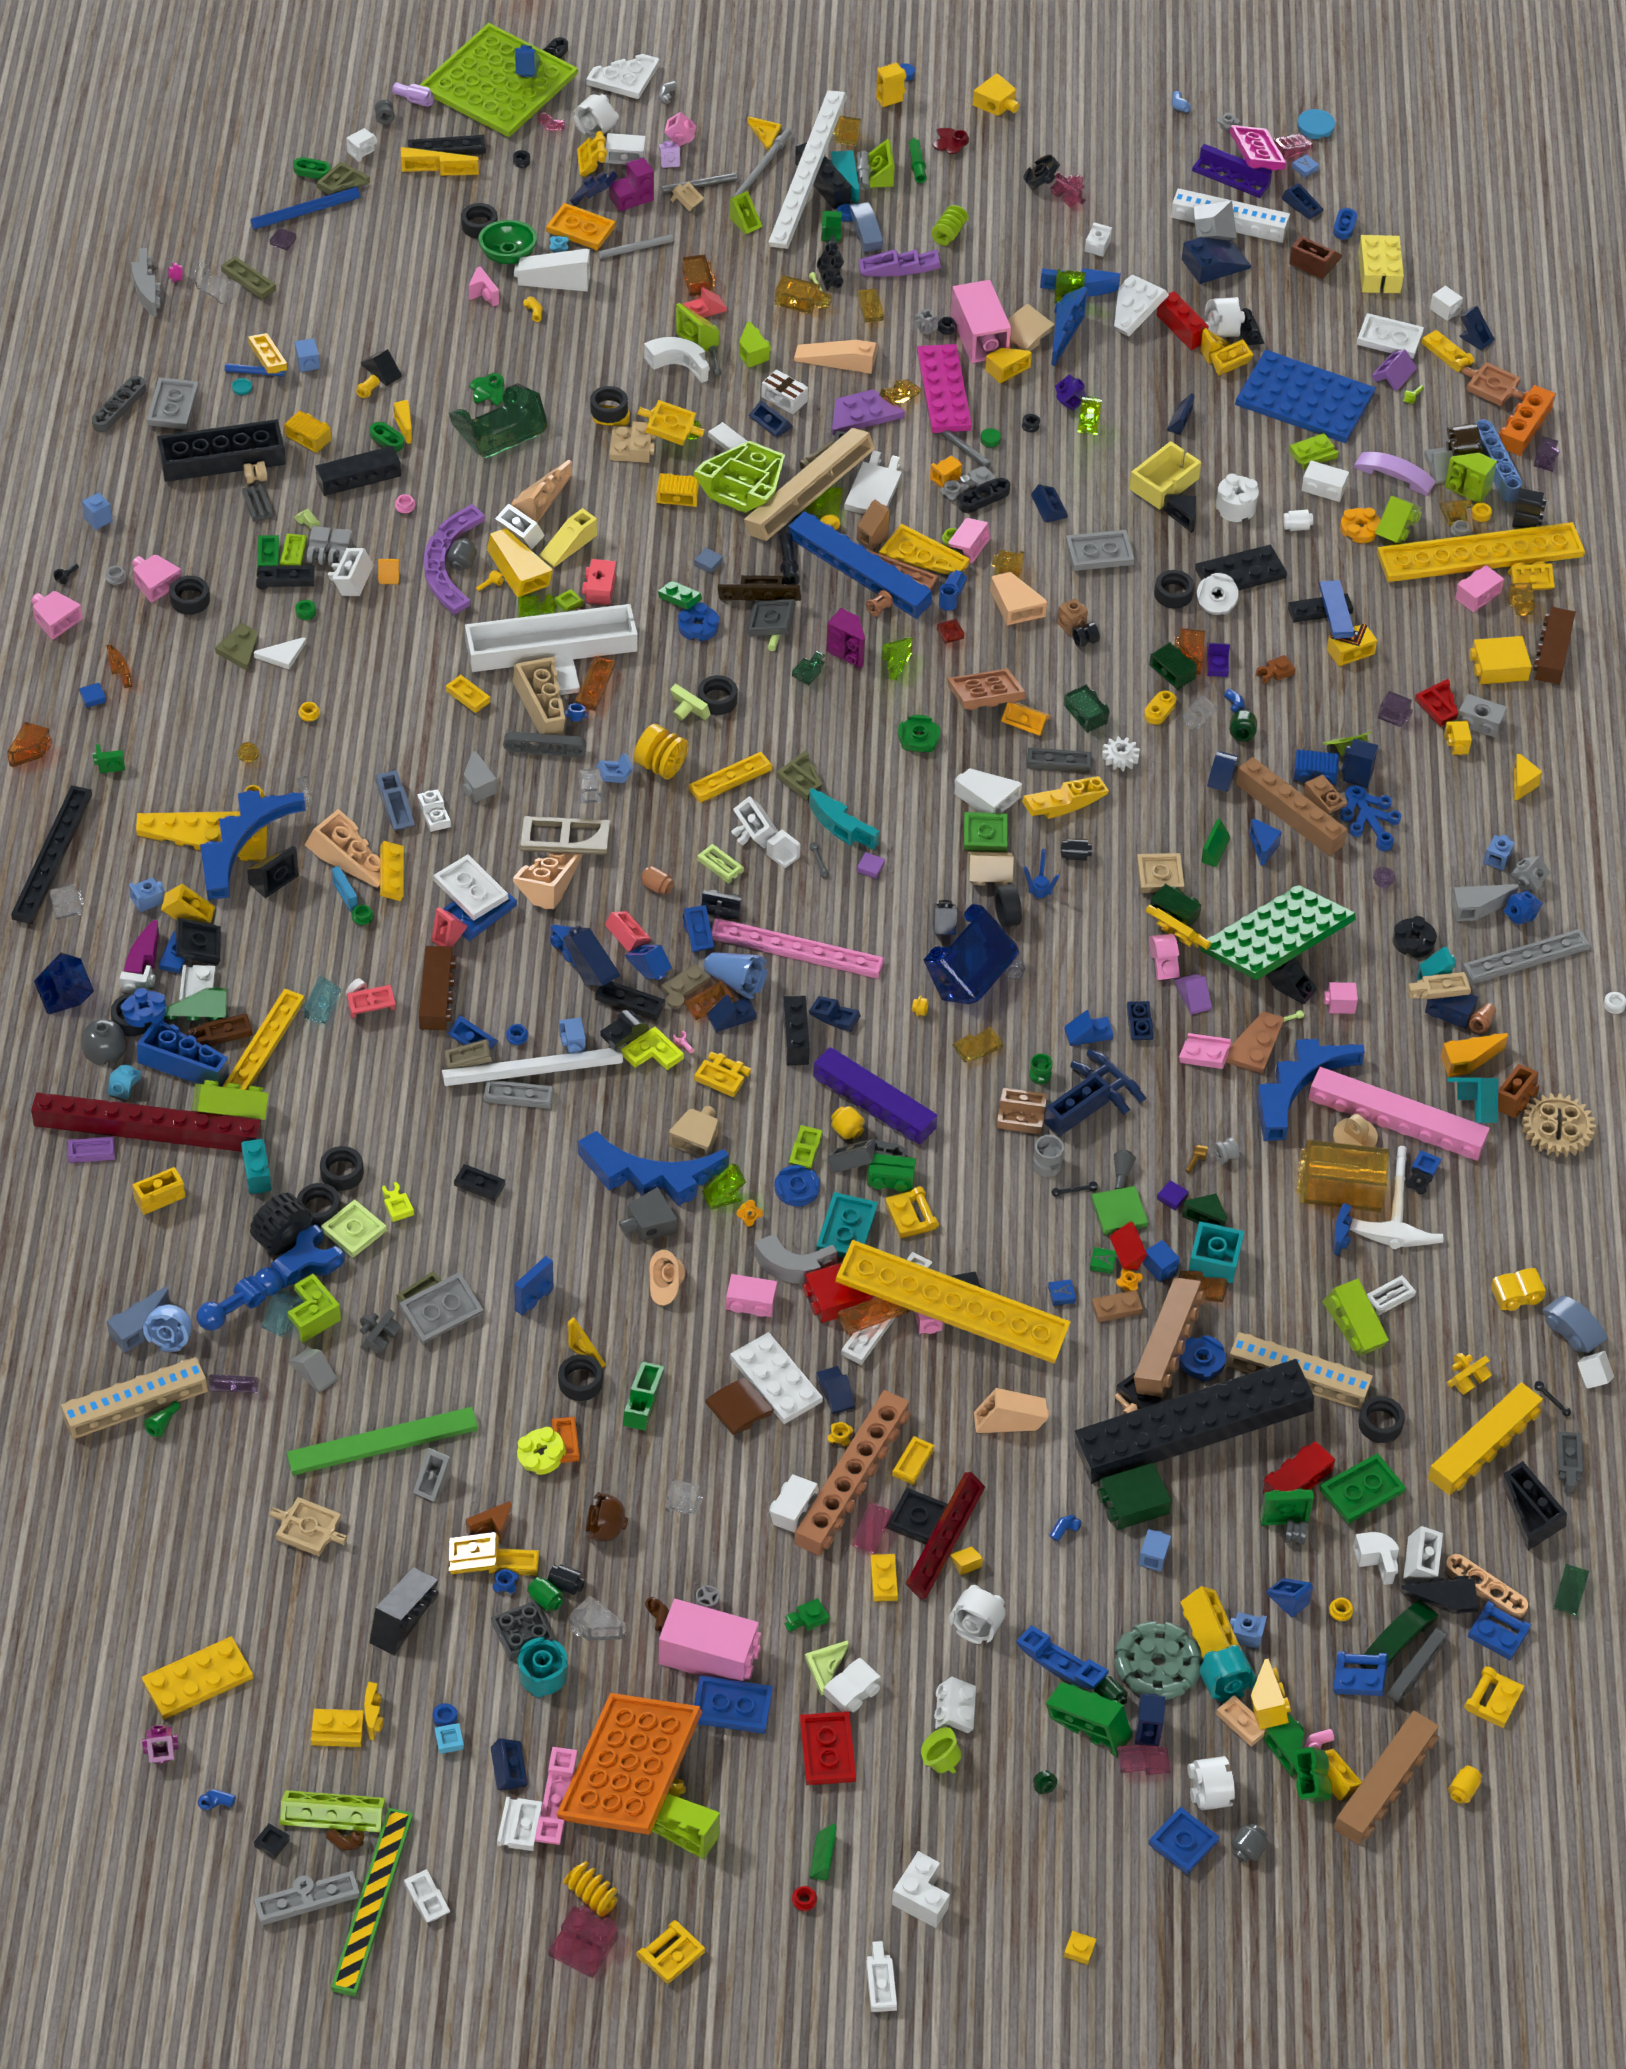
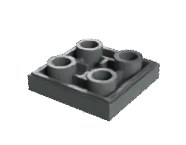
(520, 1626)

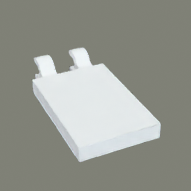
(873, 483)

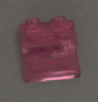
(584, 1940)

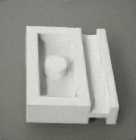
(196, 979)
(519, 1823)

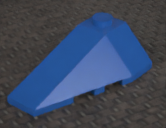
(1068, 319)

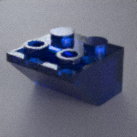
(63, 984)

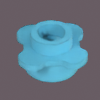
(558, 244)

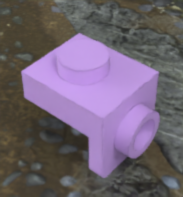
(669, 154)

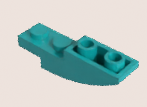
(836, 820)

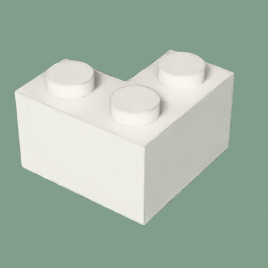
(918, 1895)

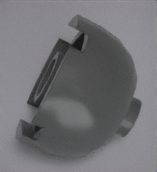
(103, 1041)

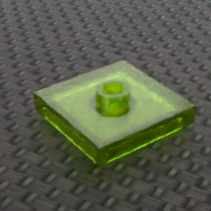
(826, 504)

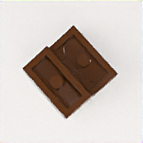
(739, 1405)

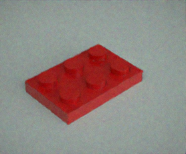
(827, 1748)

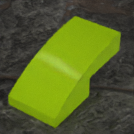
(806, 1146)

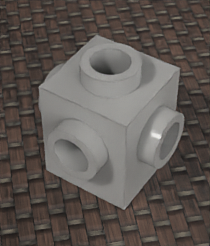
(1530, 873)

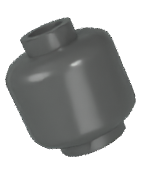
(462, 554)
(1249, 1843)

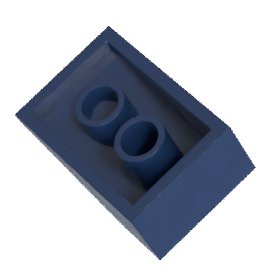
(1213, 258)

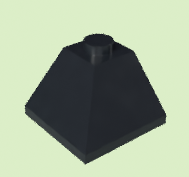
(274, 871)

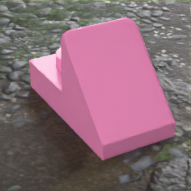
(483, 286)

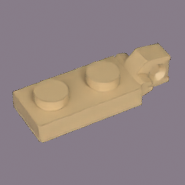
(1439, 986)

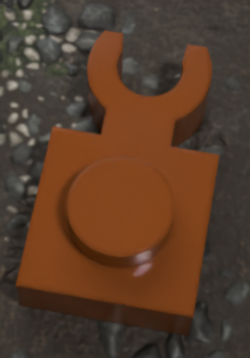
(1277, 668)

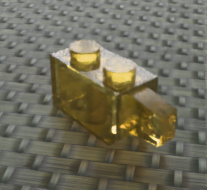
(800, 295)

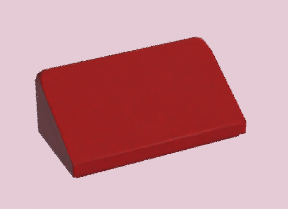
(1128, 1247)

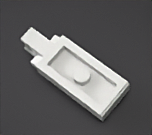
(880, 1980)

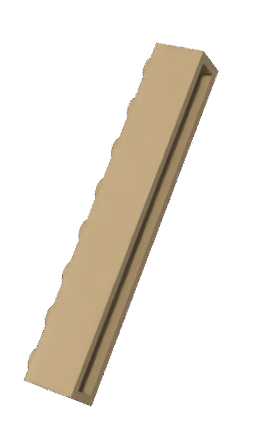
(809, 484)

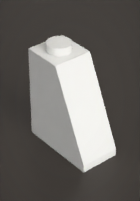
(987, 791)

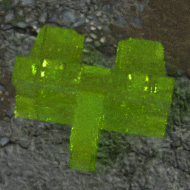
(1089, 422)

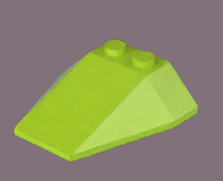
(741, 476)

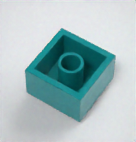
(1216, 1251)

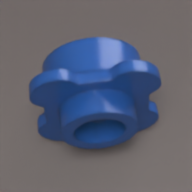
(576, 712)
(505, 1575)

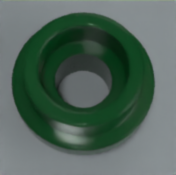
(1044, 1782)

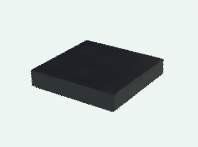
(198, 941)
(916, 1515)

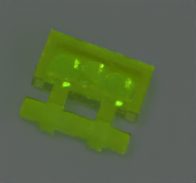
(531, 606)

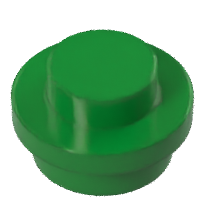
(362, 915)

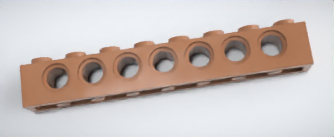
(887, 1407)

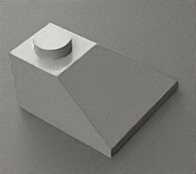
(1215, 221)

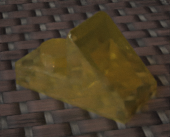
(1455, 510)

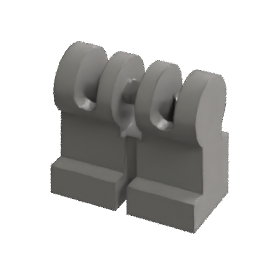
(322, 542)

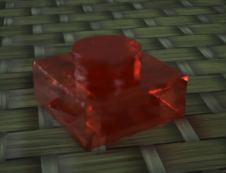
(950, 631)

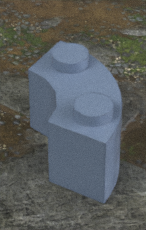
(1574, 1323)

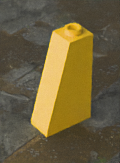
(518, 564)

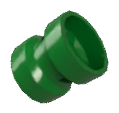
(1040, 1068)

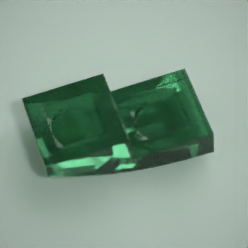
(1571, 1589)

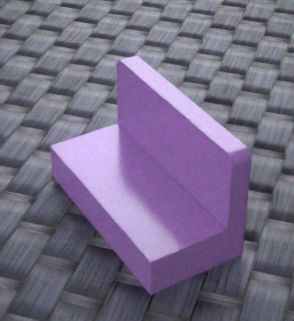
(1395, 369)

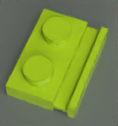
(1313, 449)

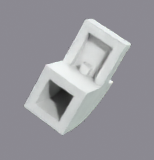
(1379, 1550)

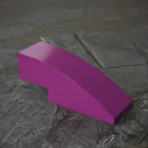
(143, 950)

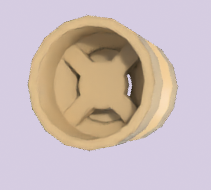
(260, 472)

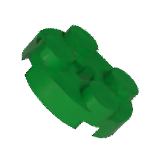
(919, 743)

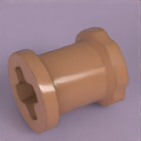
(879, 603)

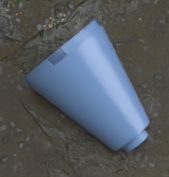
(738, 971)

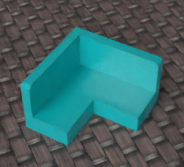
(1484, 1093)

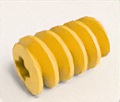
(591, 1889)

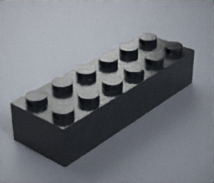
(220, 450)

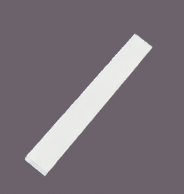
(532, 1066)

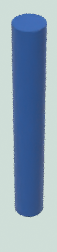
(250, 370)

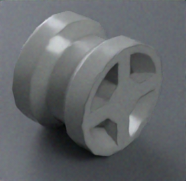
(1226, 1150)
(710, 1595)

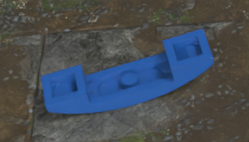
(1059, 1661)

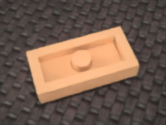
(1240, 1720)

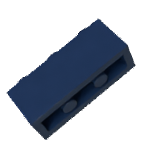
(1077, 1104)

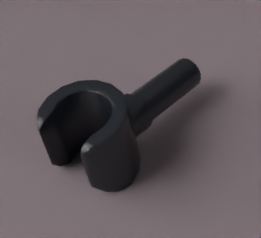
(63, 574)

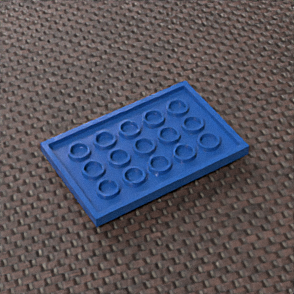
(1305, 396)

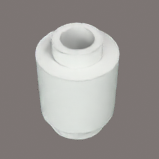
(1297, 520)

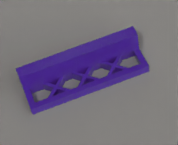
(1234, 168)

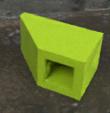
(753, 347)

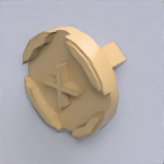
(1355, 1132)

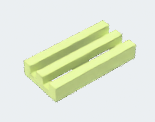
(717, 865)

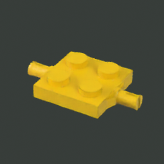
(670, 422)
(1173, 926)

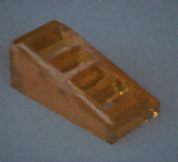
(713, 991)

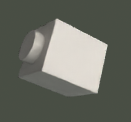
(1446, 303)

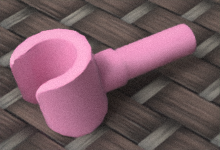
(680, 1042)

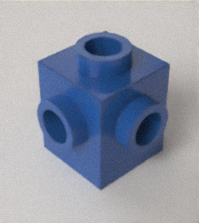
(1522, 907)

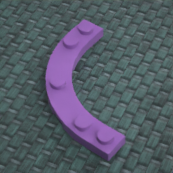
(436, 555)

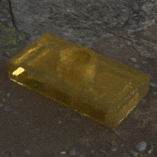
(870, 305)

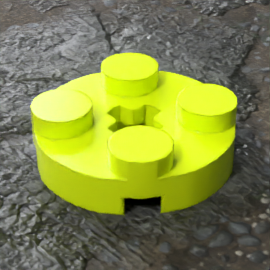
(533, 1442)

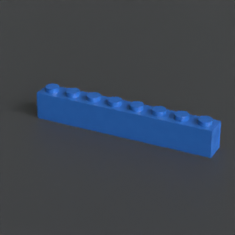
(860, 564)

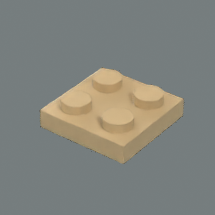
(1158, 869)

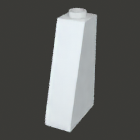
(555, 270)

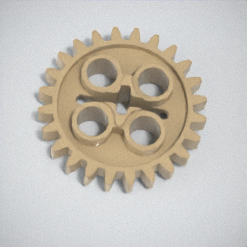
(1575, 1125)

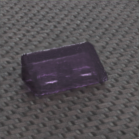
(234, 1383)

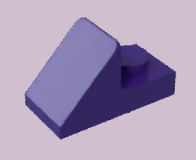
(1218, 659)

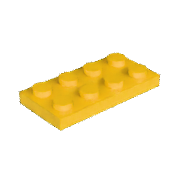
(197, 1677)

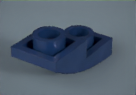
(1140, 1020)

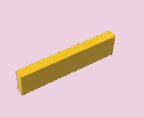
(730, 777)

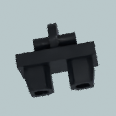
(721, 904)

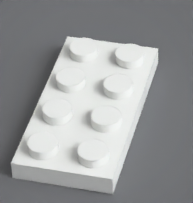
(776, 1377)

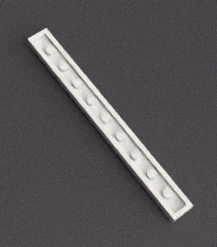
(807, 169)

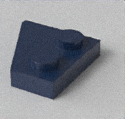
(593, 185)

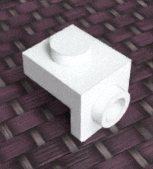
(130, 981)

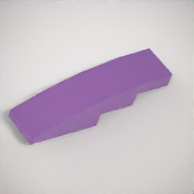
(895, 264)

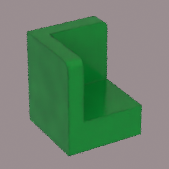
(831, 225)

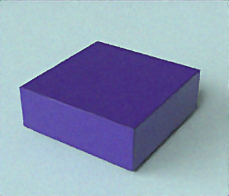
(1172, 1195)

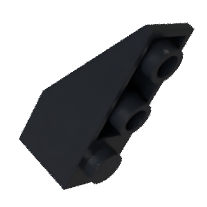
(1451, 1596)

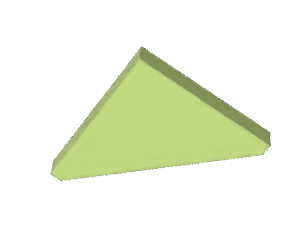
(825, 1662)

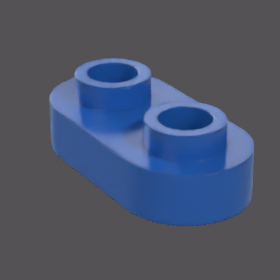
(1345, 223)

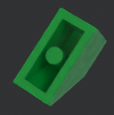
(1284, 1741)

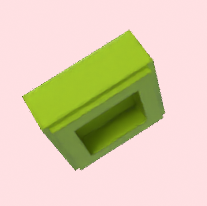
(569, 601)

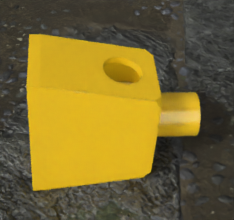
(996, 96)

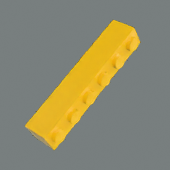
(1485, 1439)

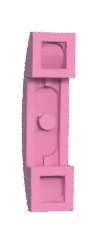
(560, 1774)

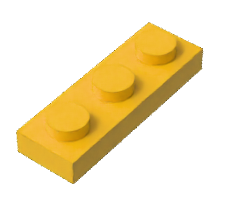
(267, 353)
(391, 871)

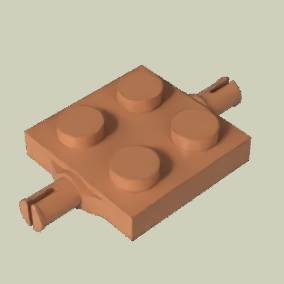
(1493, 383)

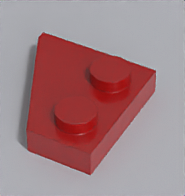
(1438, 702)

